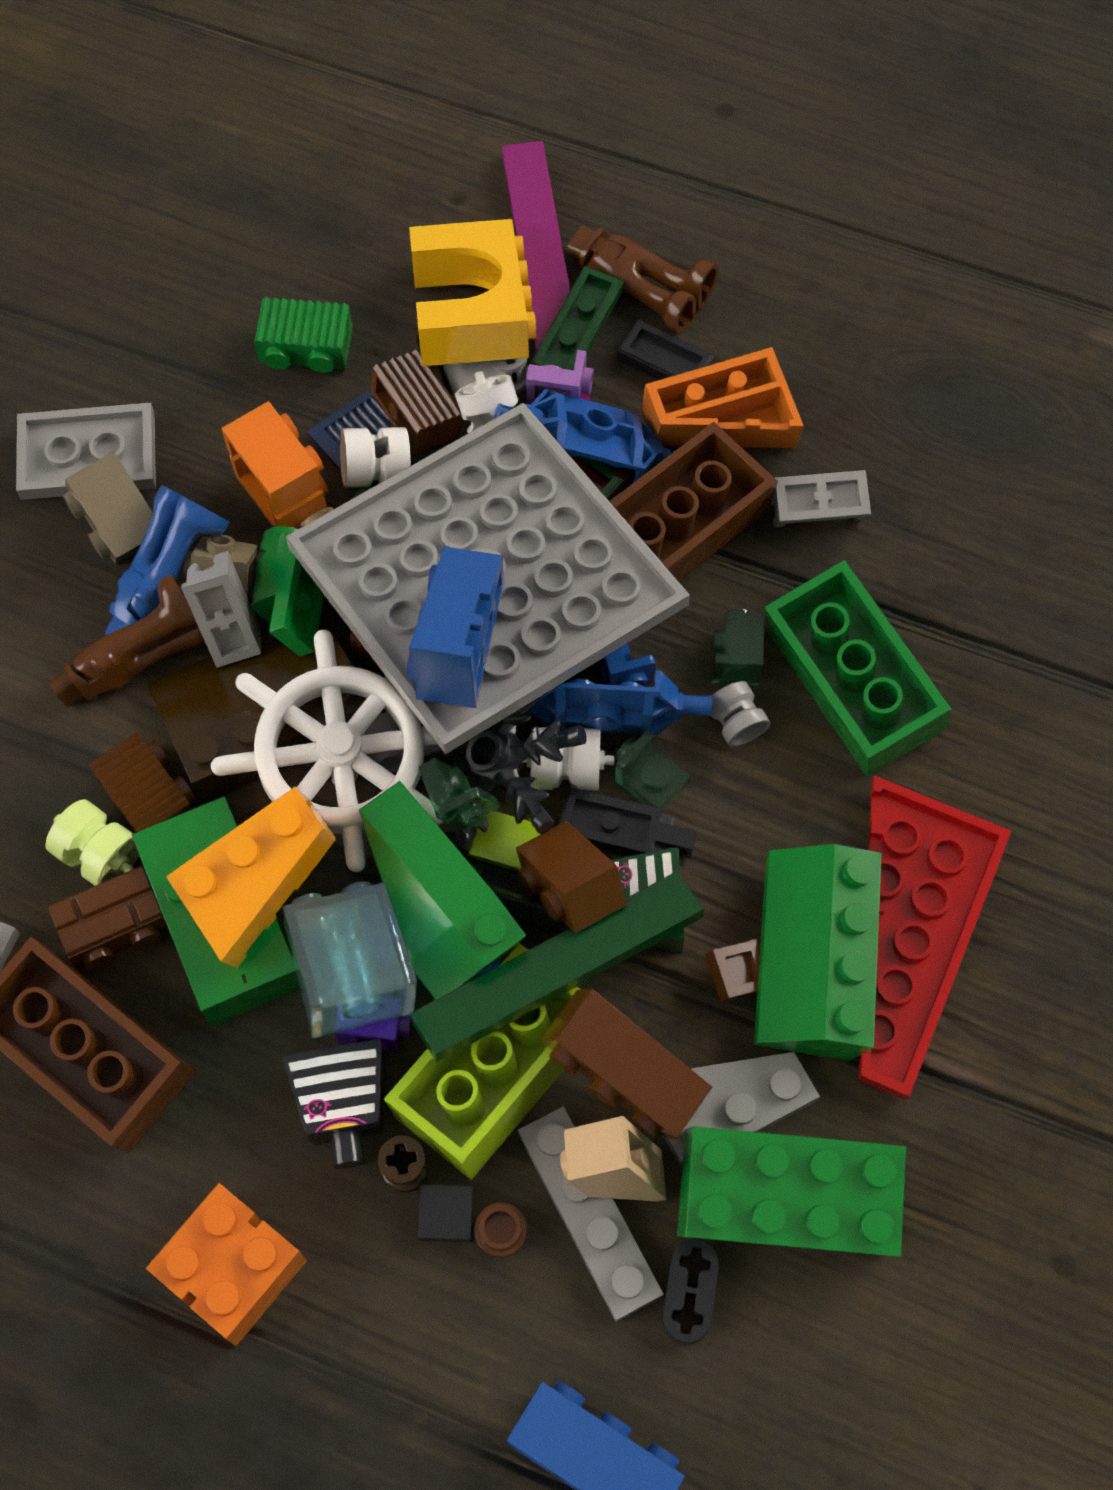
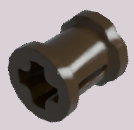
(389, 1158)

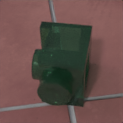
(739, 648)

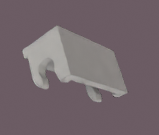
(821, 497)
(223, 611)

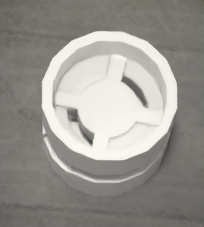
(371, 456)

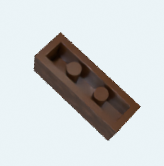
(625, 1065)

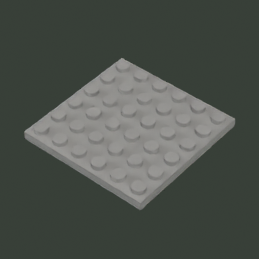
(570, 566)

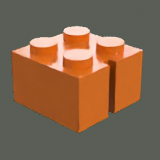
(276, 466)
(227, 1264)

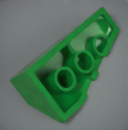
(439, 900)

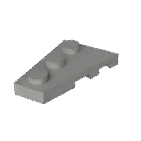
(750, 1095)

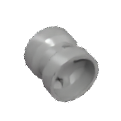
(738, 714)

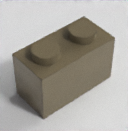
(110, 505)

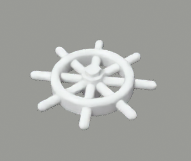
(338, 746)

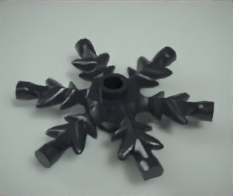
(497, 758)

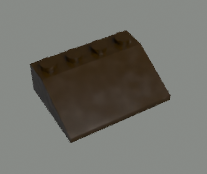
(215, 719)

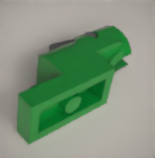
(285, 593)

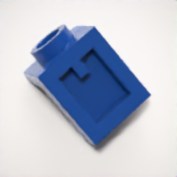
(619, 668)

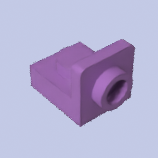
(560, 380)

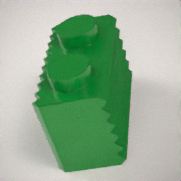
(303, 334)

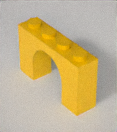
(481, 326)

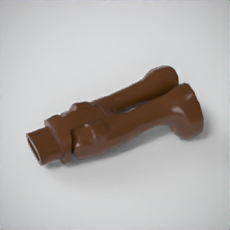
(631, 261)
(132, 649)

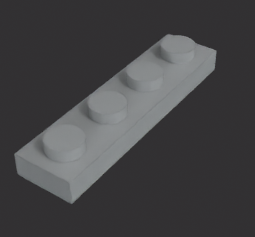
(592, 1223)

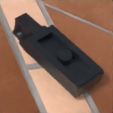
(624, 825)

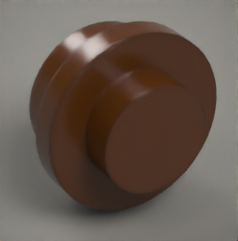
(500, 1230)

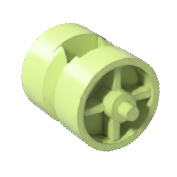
(86, 840)

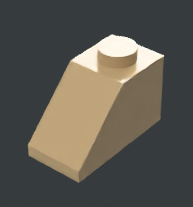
(613, 1161)

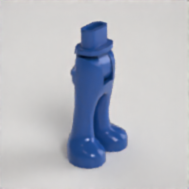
(163, 550)

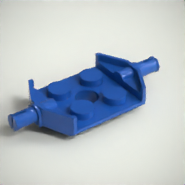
(597, 431)
(618, 707)

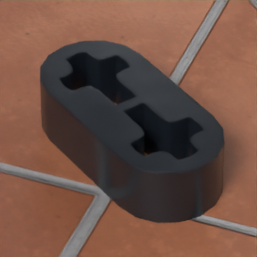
(703, 1293)

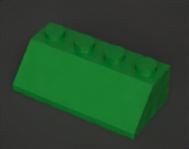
(819, 951)

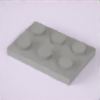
(65, 441)

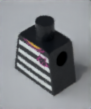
(340, 1096)

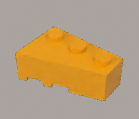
(251, 873)

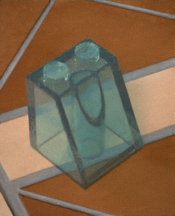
(349, 958)

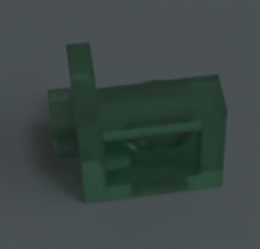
(649, 772)
(453, 798)

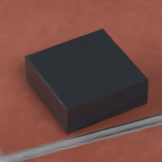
(445, 1213)

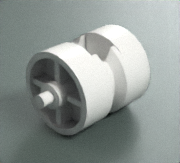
(479, 399)
(578, 766)

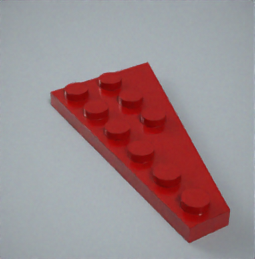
(931, 895)

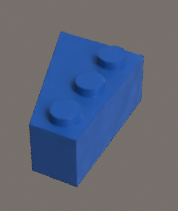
(456, 627)

